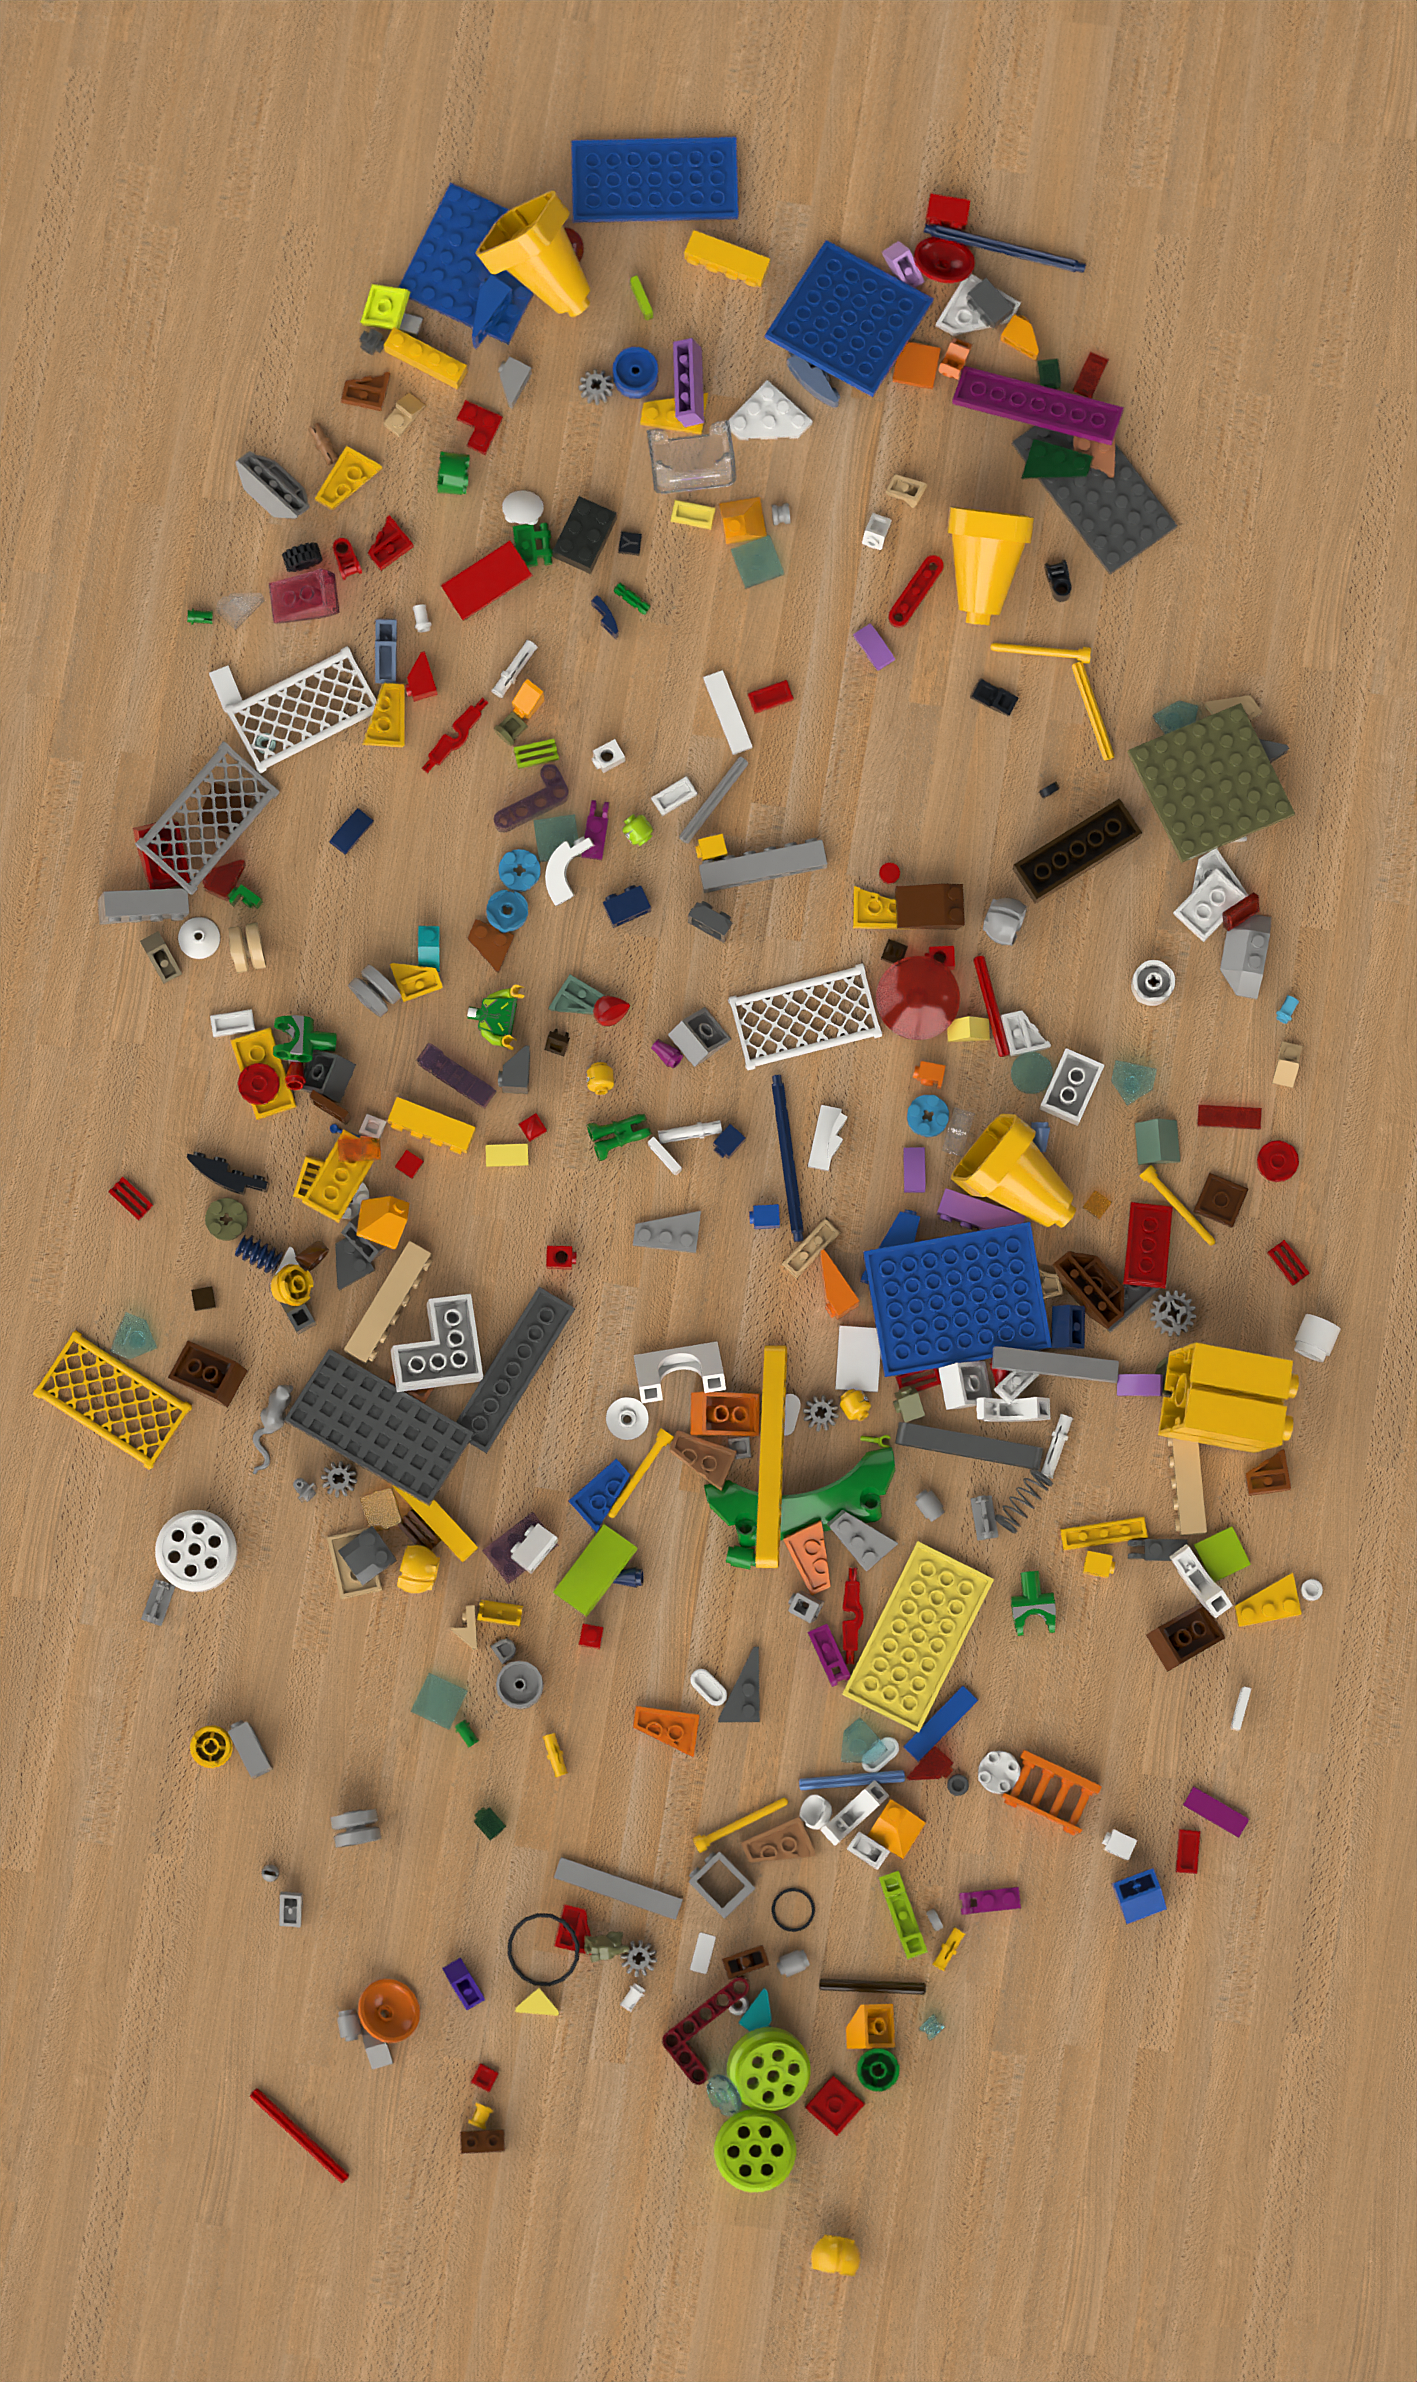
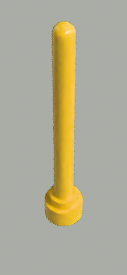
(1082, 654)
(1151, 1176)
(663, 1438)
(703, 1841)

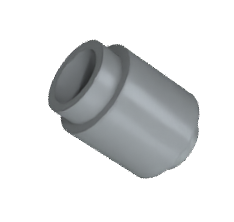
(929, 1505)
(793, 1963)
(349, 2025)

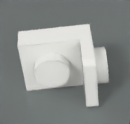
(876, 531)

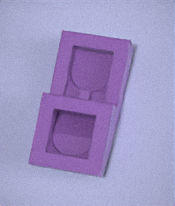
(874, 647)
(914, 1169)
(1139, 1385)

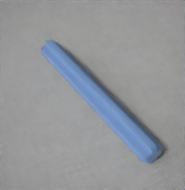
(851, 1780)

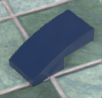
(608, 621)
(351, 831)

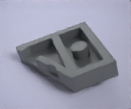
(350, 1264)

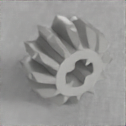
(590, 380)
(827, 1416)
(339, 1486)
(643, 1964)

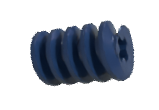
(257, 1253)

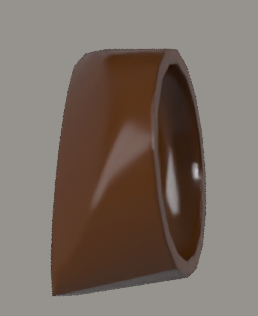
(312, 1256)

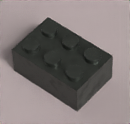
(584, 535)

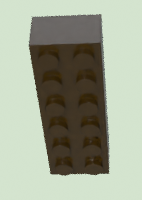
(1077, 851)

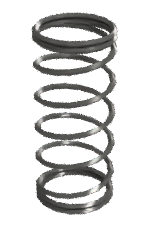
(1036, 1474)

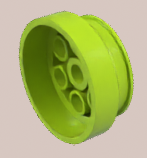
(763, 2043)
(781, 2164)

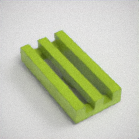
(641, 298)
(536, 753)

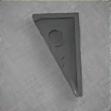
(1133, 1298)
(744, 1698)

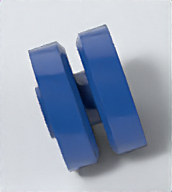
(631, 361)

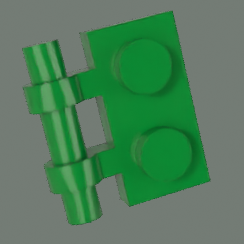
(525, 544)

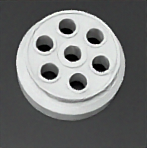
(205, 1578)

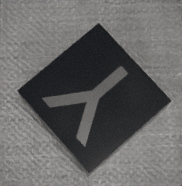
(630, 543)

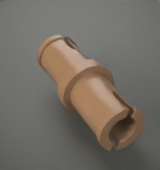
(323, 443)

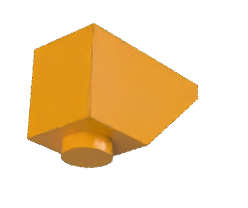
(1020, 336)
(527, 700)

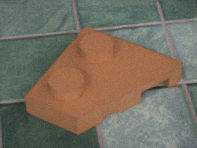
(1103, 454)

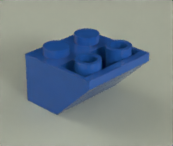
(1139, 1896)

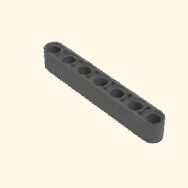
(969, 1446)

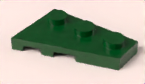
(1053, 461)

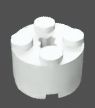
(1145, 992)

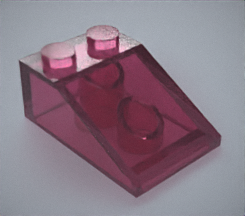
(304, 597)

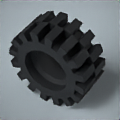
(302, 557)

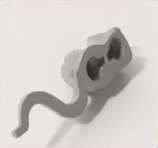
(272, 1419)

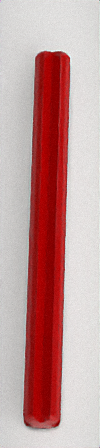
(299, 2135)

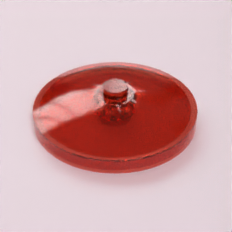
(918, 997)

